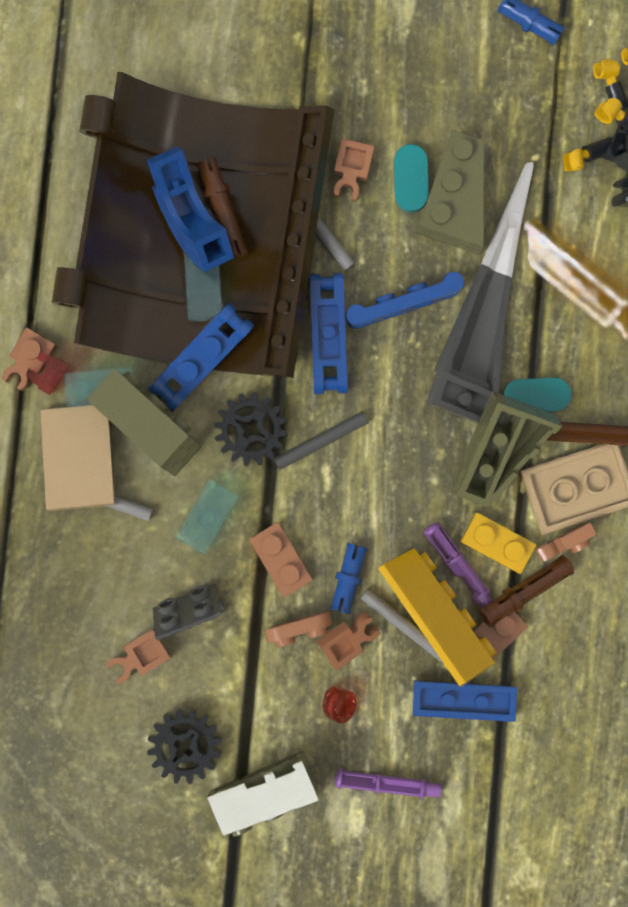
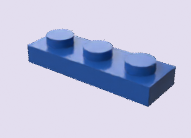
(464, 702)

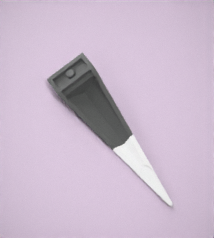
(473, 352)

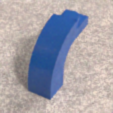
(187, 218)

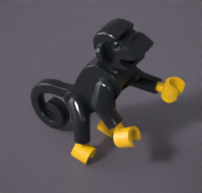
(610, 148)

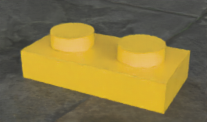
(498, 543)

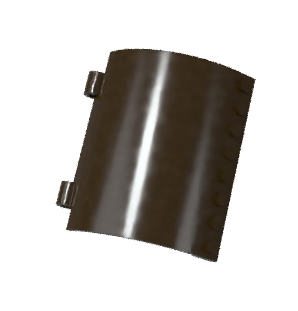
(130, 263)

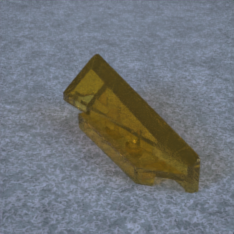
(577, 277)

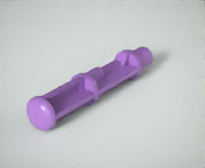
(457, 563)
(386, 784)

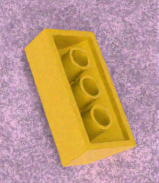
(437, 616)

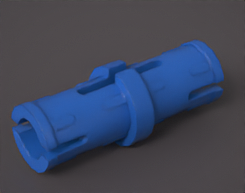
(531, 20)
(348, 578)

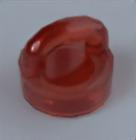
(339, 704)

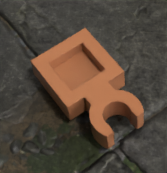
(352, 164)
(26, 354)
(574, 539)
(344, 642)
(143, 654)

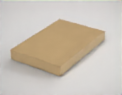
(77, 458)
(577, 487)

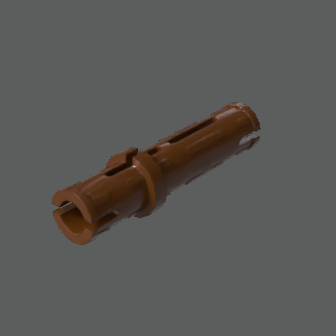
(217, 194)
(515, 598)

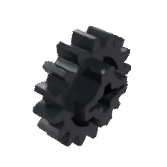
(259, 416)
(197, 756)

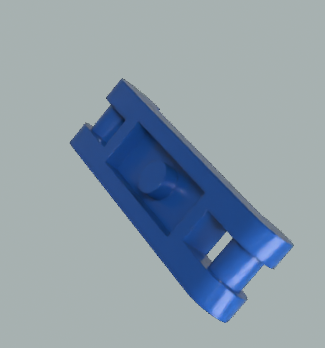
(392, 306)
(328, 333)
(200, 356)

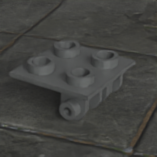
(187, 611)

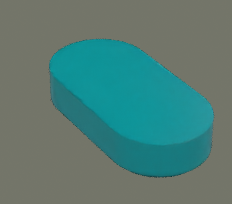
(411, 178)
(543, 393)

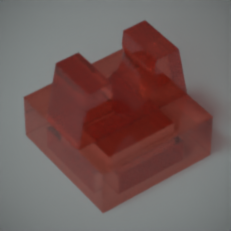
(53, 374)

